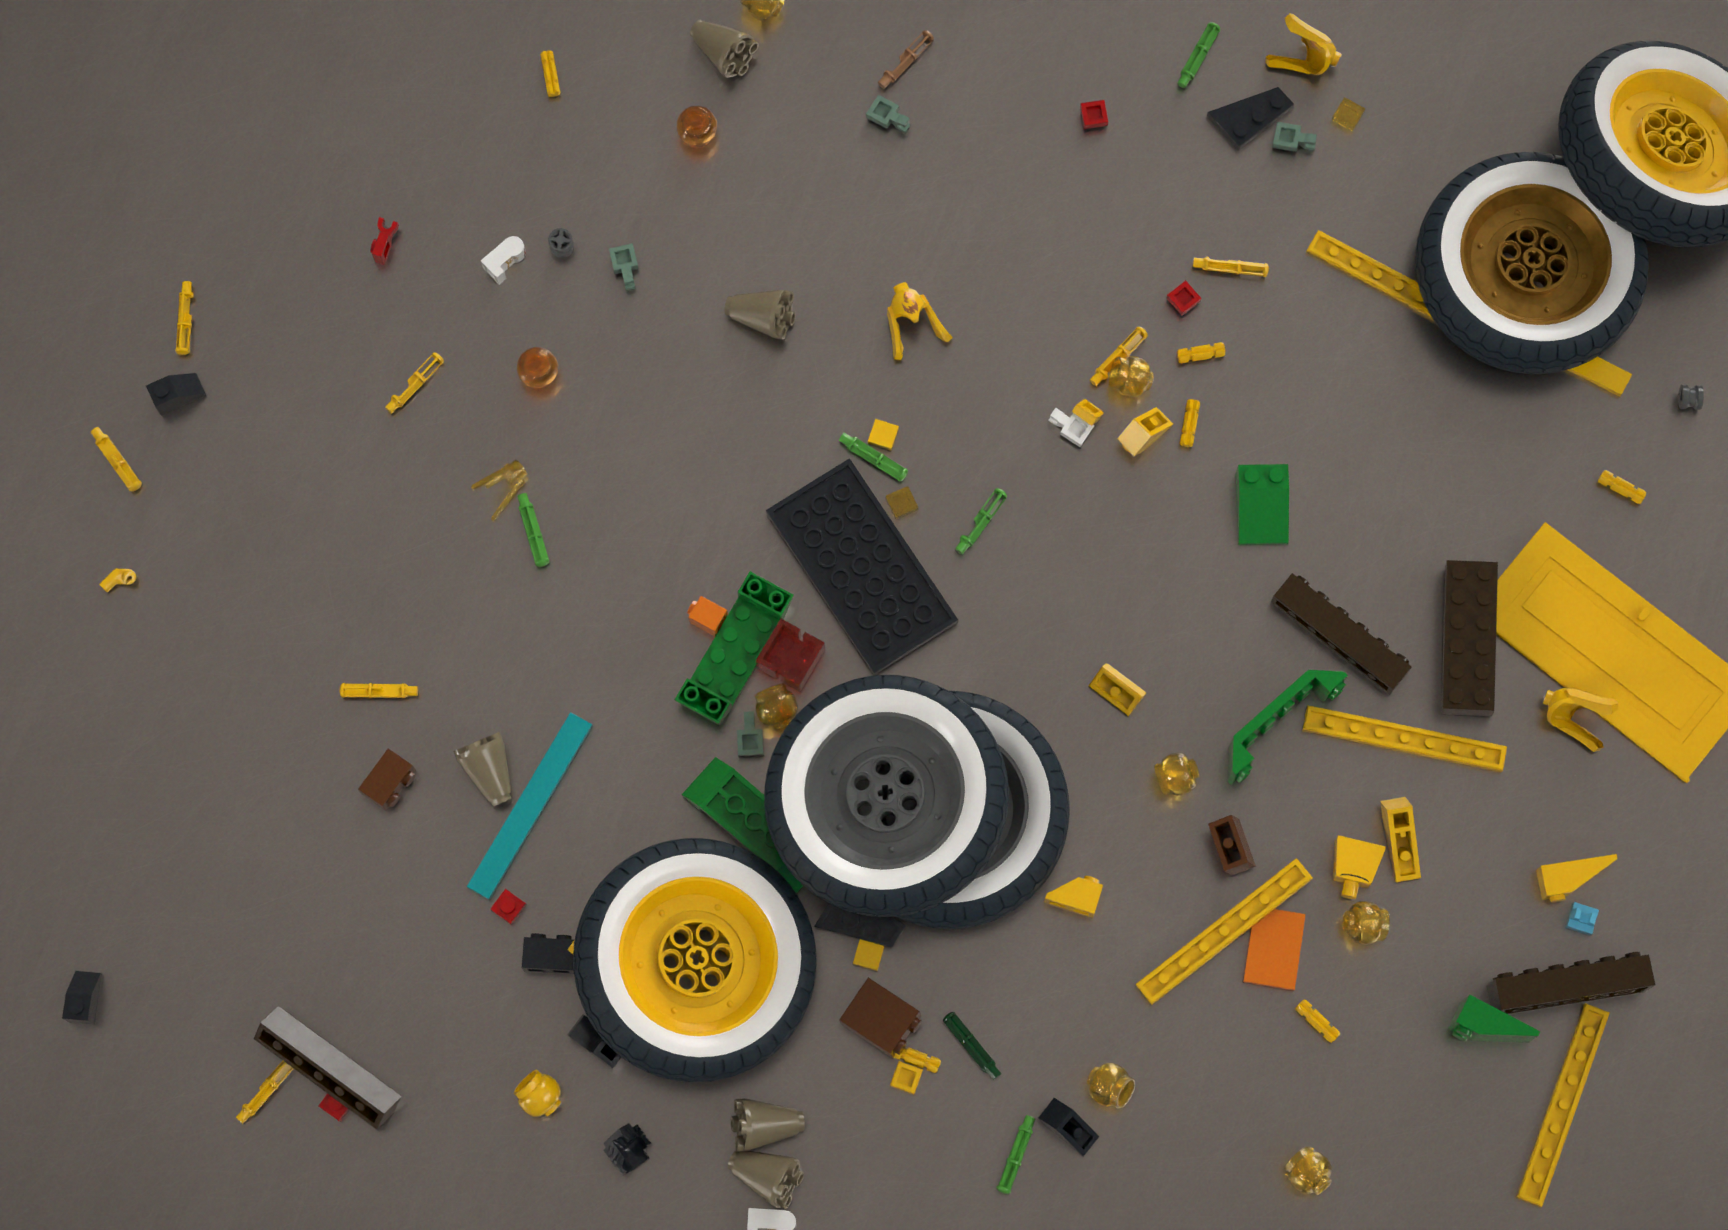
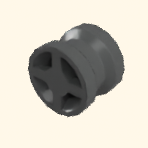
(561, 236)
(1691, 397)

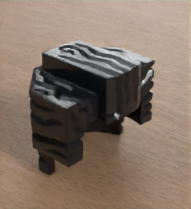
(627, 1148)

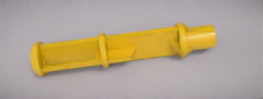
(1232, 266)
(184, 319)
(1131, 342)
(414, 383)
(116, 460)
(378, 690)
(266, 1090)

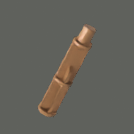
(906, 59)

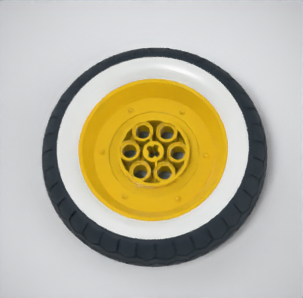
(1651, 141)
(639, 1001)

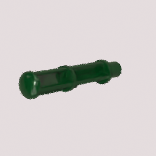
(971, 1044)

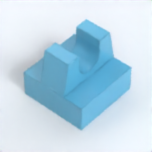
(1582, 918)

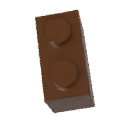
(387, 780)
(1231, 845)

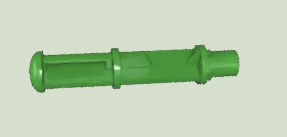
(1198, 54)
(874, 457)
(981, 521)
(533, 531)
(1016, 1155)

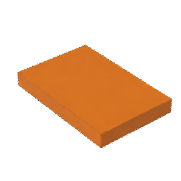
(1275, 950)

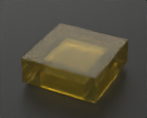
(1348, 114)
(901, 502)

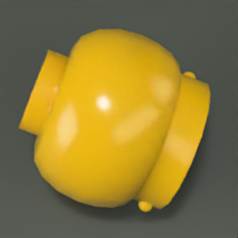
(538, 1094)

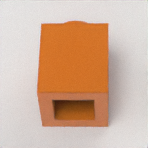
(707, 615)

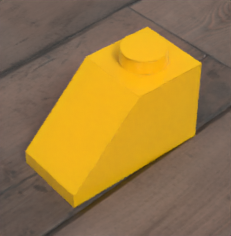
(1144, 431)
(1077, 896)

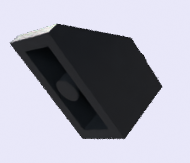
(175, 391)
(82, 998)
(1068, 1126)

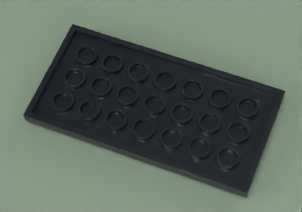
(862, 566)

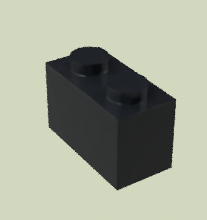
(547, 954)

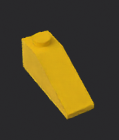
(1401, 838)
(1565, 877)

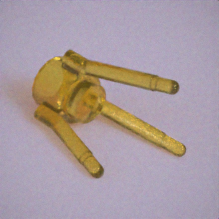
(512, 474)

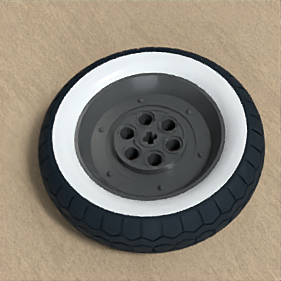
(1033, 826)
(927, 850)

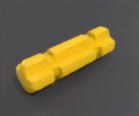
(550, 73)
(1201, 352)
(1189, 423)
(1622, 486)
(1317, 1020)
(919, 1059)

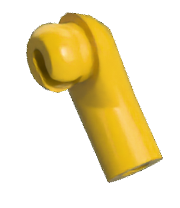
(118, 576)

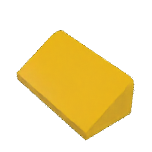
(1117, 689)

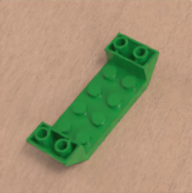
(735, 648)
(1321, 682)
(738, 810)

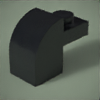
(588, 1038)

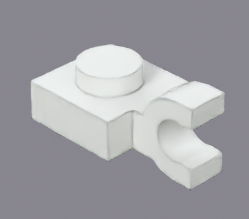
(1073, 427)

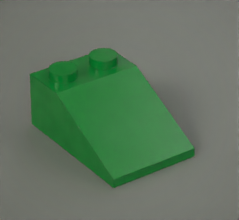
(1262, 504)
(1483, 1022)

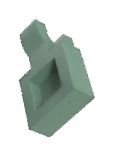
(886, 113)
(1289, 137)
(624, 262)
(751, 739)

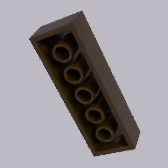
(1469, 638)
(1572, 984)

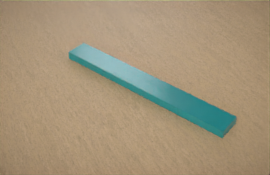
(529, 806)

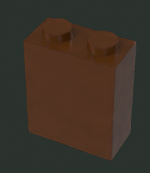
(881, 1018)

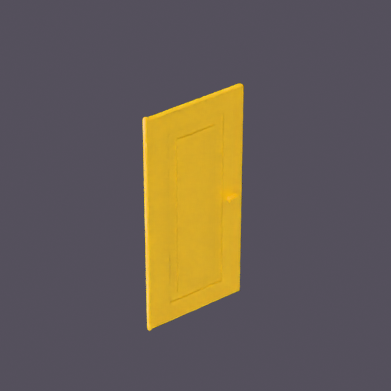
(1615, 645)

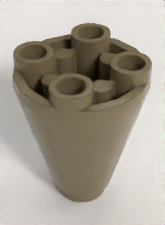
(725, 47)
(763, 311)
(487, 767)
(763, 1123)
(768, 1175)

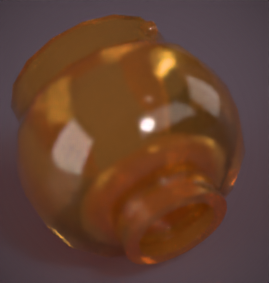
(696, 126)
(537, 367)

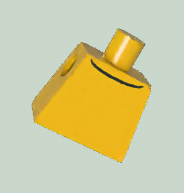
(1355, 864)

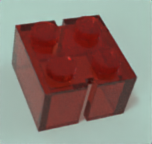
(789, 656)

